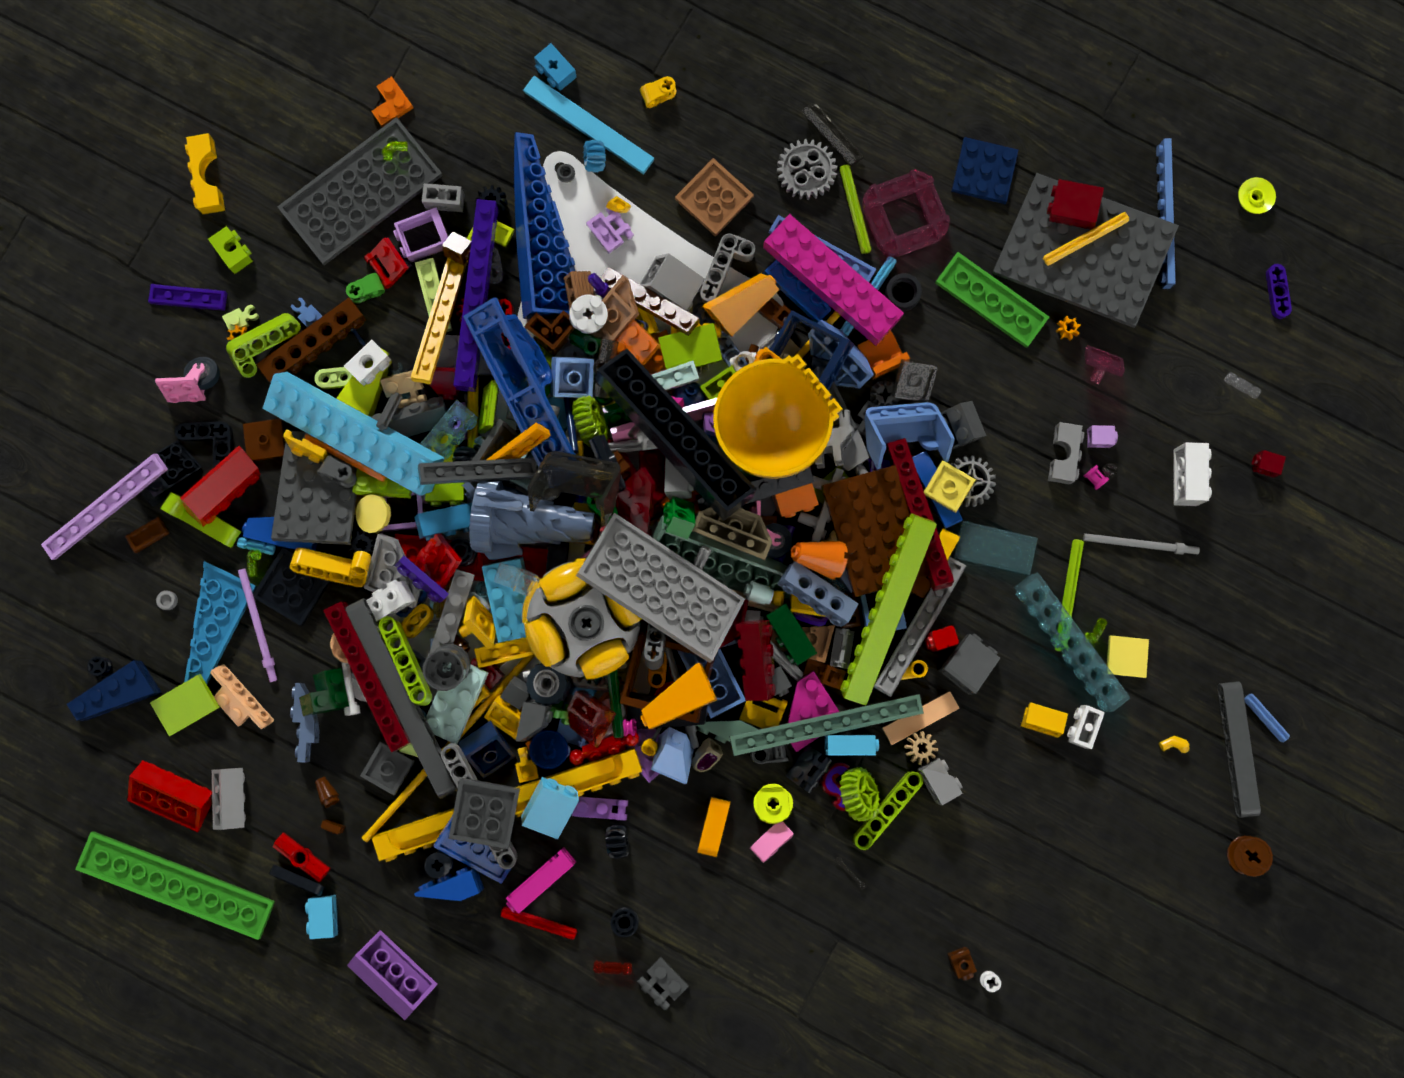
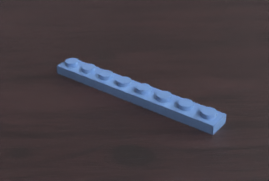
(1165, 205)

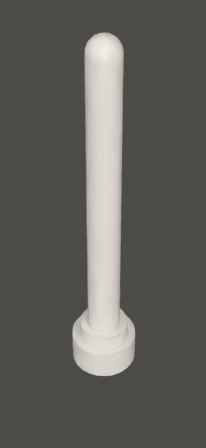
(353, 708)

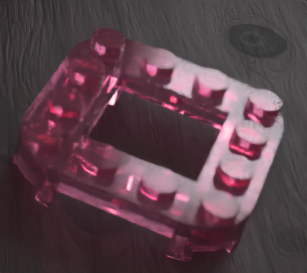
(923, 187)

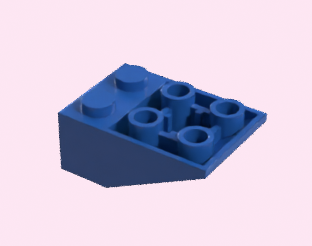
(457, 887)

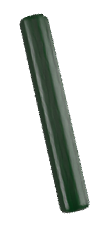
(615, 705)

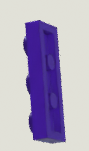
(421, 580)

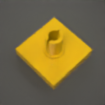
(479, 622)

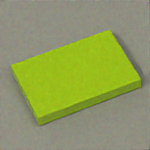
(700, 346)
(184, 705)

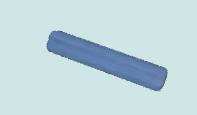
(1265, 716)

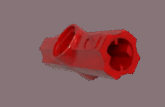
(291, 849)

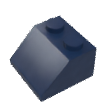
(486, 749)

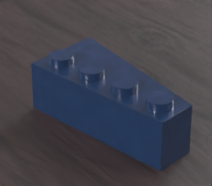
(118, 690)

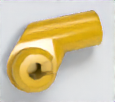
(1177, 742)

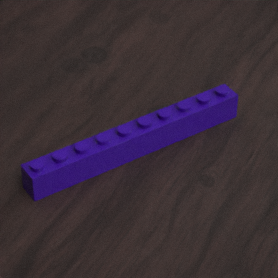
(476, 291)

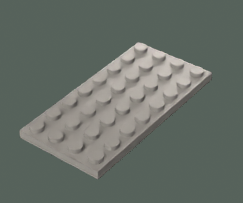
(661, 587)

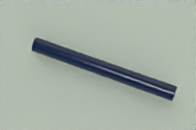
(570, 424)

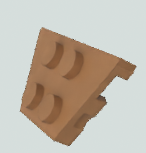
(620, 309)

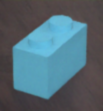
(322, 917)

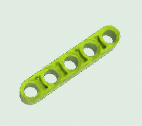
(411, 667)
(897, 806)

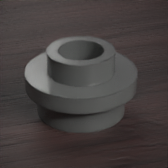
(565, 168)

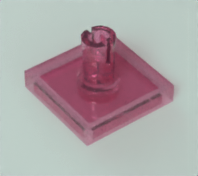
(1103, 362)

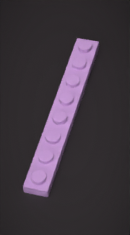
(104, 506)

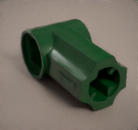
(585, 342)

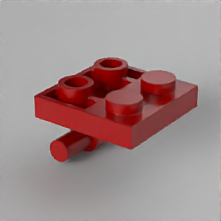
(438, 560)

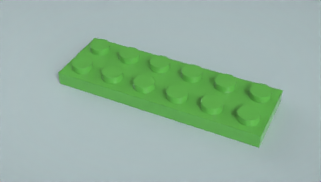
(992, 300)

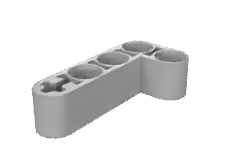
(722, 270)

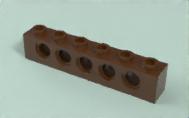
(315, 331)

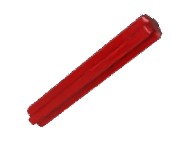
(539, 923)

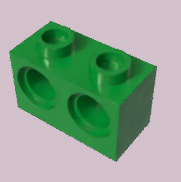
(679, 517)

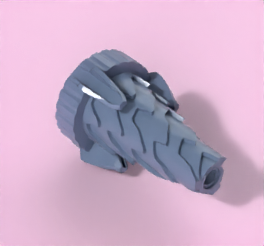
(504, 519)

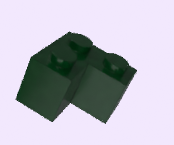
(329, 693)

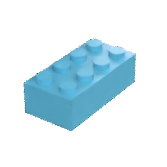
(505, 602)

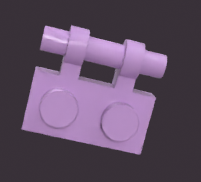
(606, 233)

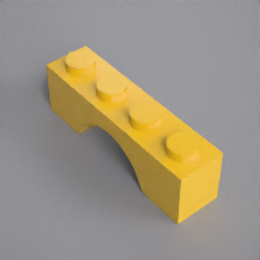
(201, 152)

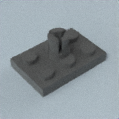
(498, 437)

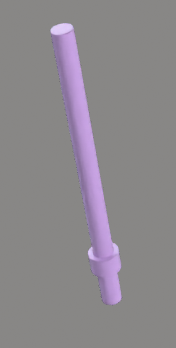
(267, 661)

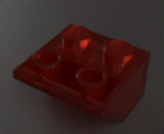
(589, 717)

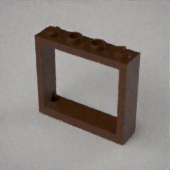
(632, 672)

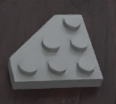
(383, 569)

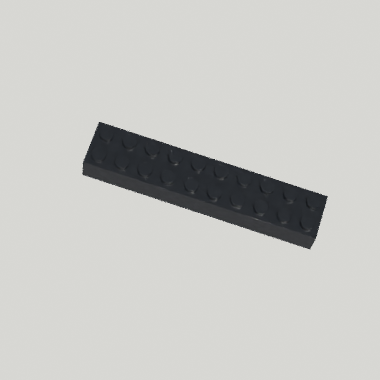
(675, 434)

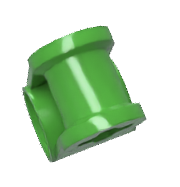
(367, 288)

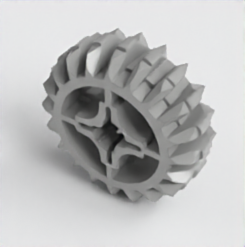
(972, 465)

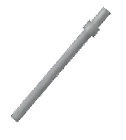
(1177, 548)

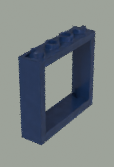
(838, 357)

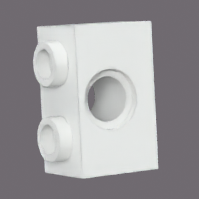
(369, 352)

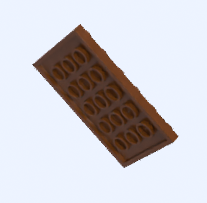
(869, 519)

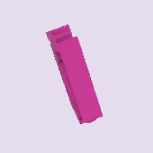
(540, 880)

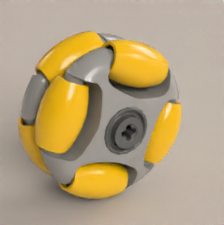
(582, 621)

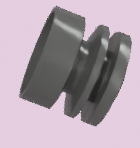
(436, 670)

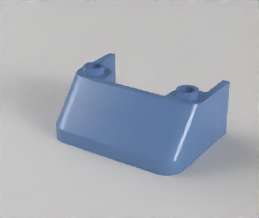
(910, 421)

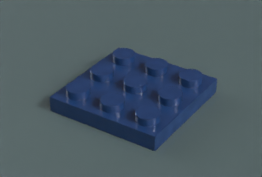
(984, 170)

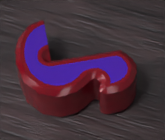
(831, 786)

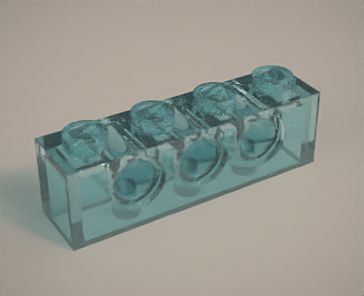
(444, 427)

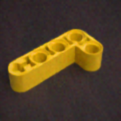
(332, 567)

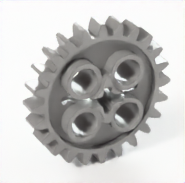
(800, 154)

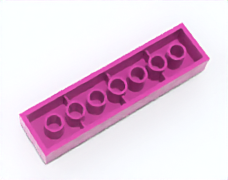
(832, 279)

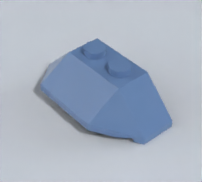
(856, 368)

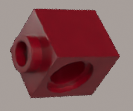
(1268, 463)

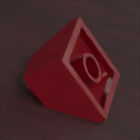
(443, 383)

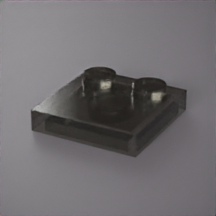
(914, 380)

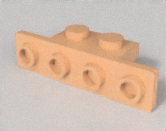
(237, 700)

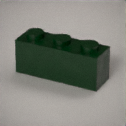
(790, 635)

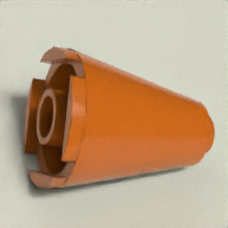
(822, 557)

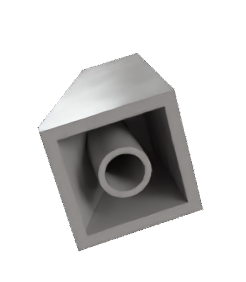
(673, 281)

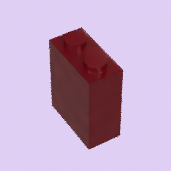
(1075, 204)

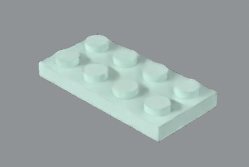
(453, 707)

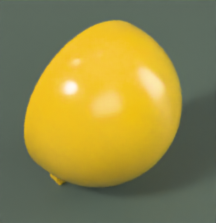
(774, 417)

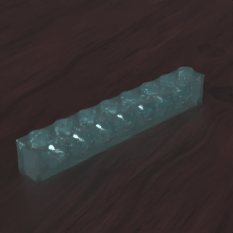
(1104, 677)

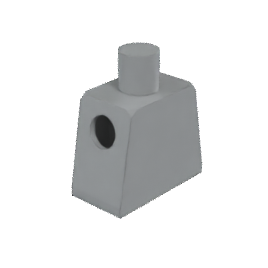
(854, 455)

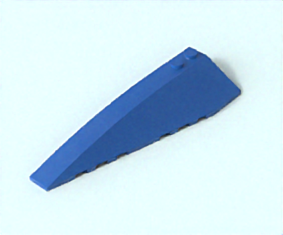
(539, 236)

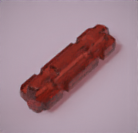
(612, 968)

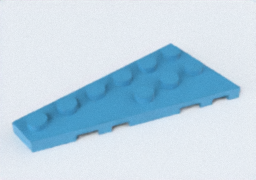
(216, 618)

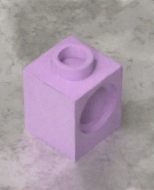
(1101, 436)

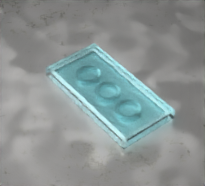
(996, 548)

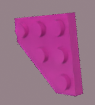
(809, 702)

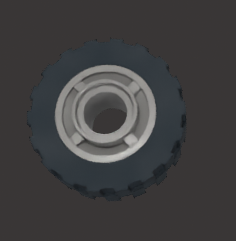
(540, 692)

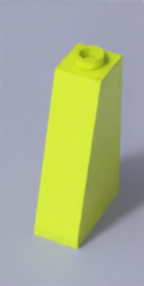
(364, 397)

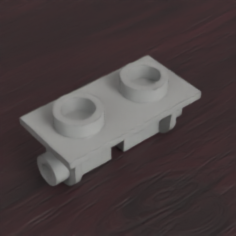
(842, 648)

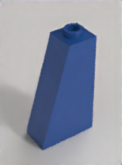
(261, 530)

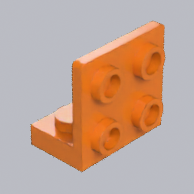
(884, 356)

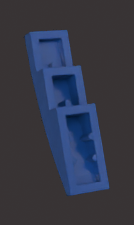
(926, 470)

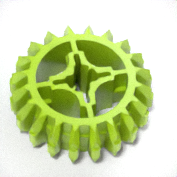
(589, 419)
(859, 794)

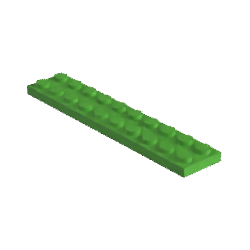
(175, 885)

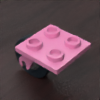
(198, 376)
(779, 534)

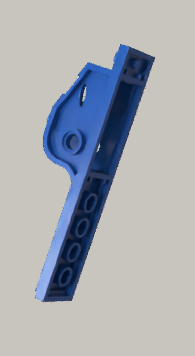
(510, 371)

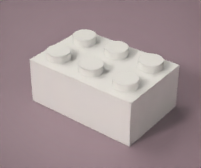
(1192, 474)

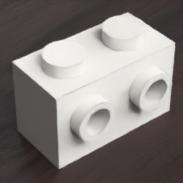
(391, 599)
(1085, 726)

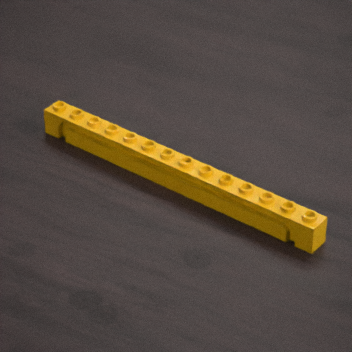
(582, 778)

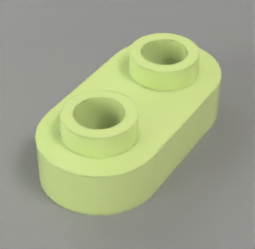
(335, 377)

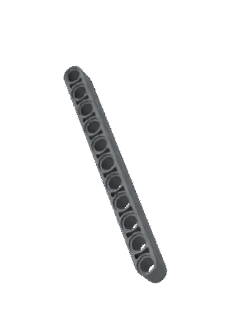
(407, 711)

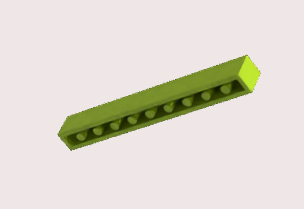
(888, 608)

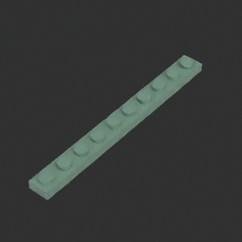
(826, 724)

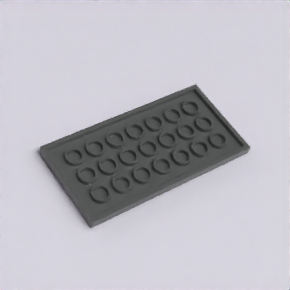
(359, 192)

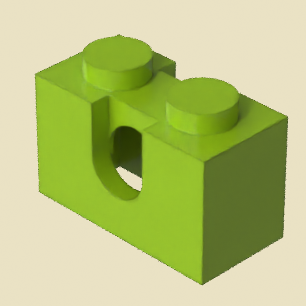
(223, 242)

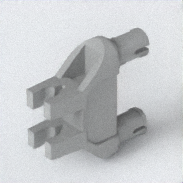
(838, 441)

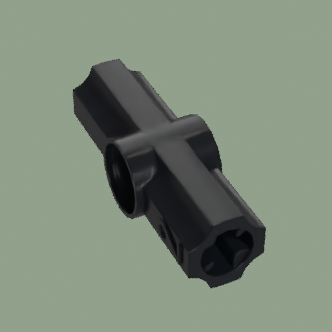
(603, 452)

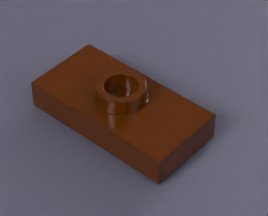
(147, 534)

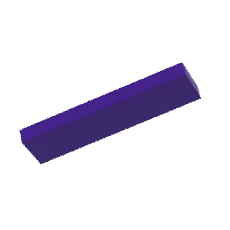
(187, 297)

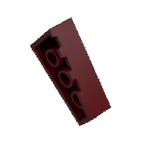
(756, 659)

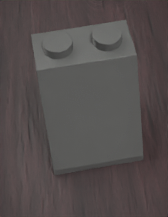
(970, 664)

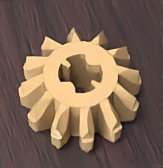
(927, 746)

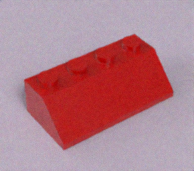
(220, 487)
(169, 795)

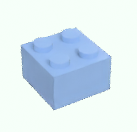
(572, 377)

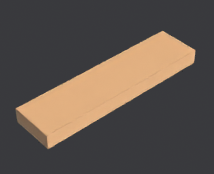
(932, 711)

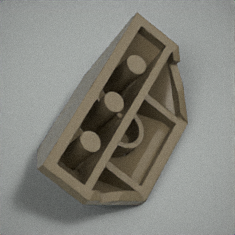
(740, 531)

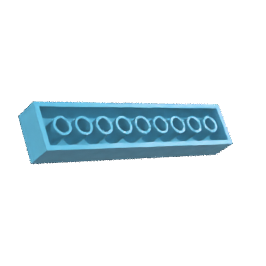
(349, 431)

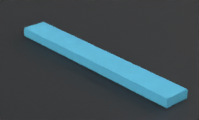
(588, 124)

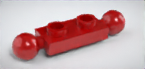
(607, 747)

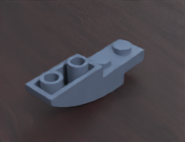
(309, 725)

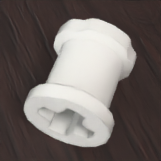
(988, 975)

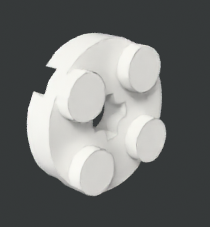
(593, 304)

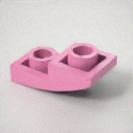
(771, 841)

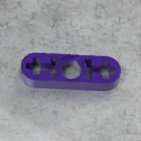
(1271, 278)

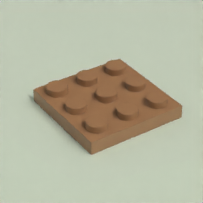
(714, 197)

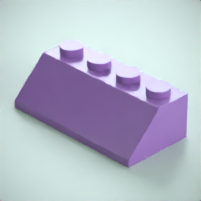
(392, 974)

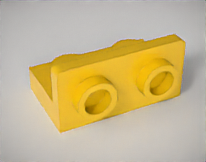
(504, 716)

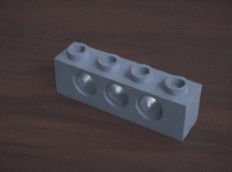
(827, 594)

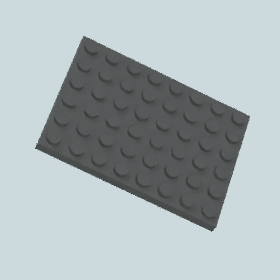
(1102, 277)

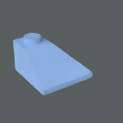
(673, 755)

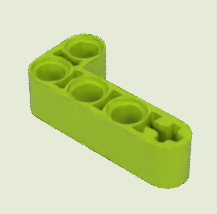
(289, 328)
(217, 529)

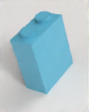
(851, 745)
(550, 807)

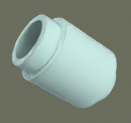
(758, 593)

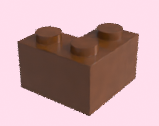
(550, 336)

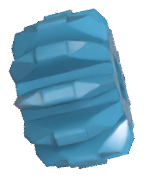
(594, 156)

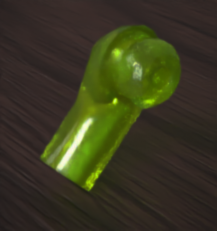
(392, 147)
(252, 557)
(1097, 631)

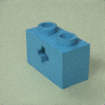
(549, 58)

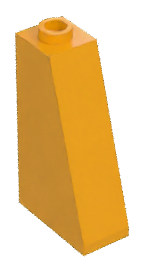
(741, 303)
(682, 697)

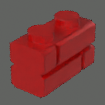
(941, 639)

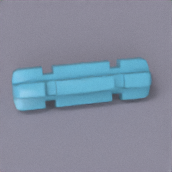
(256, 545)

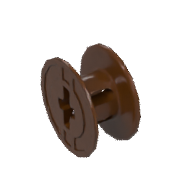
(1259, 851)

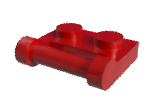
(391, 261)

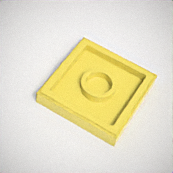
(949, 486)
(1128, 656)

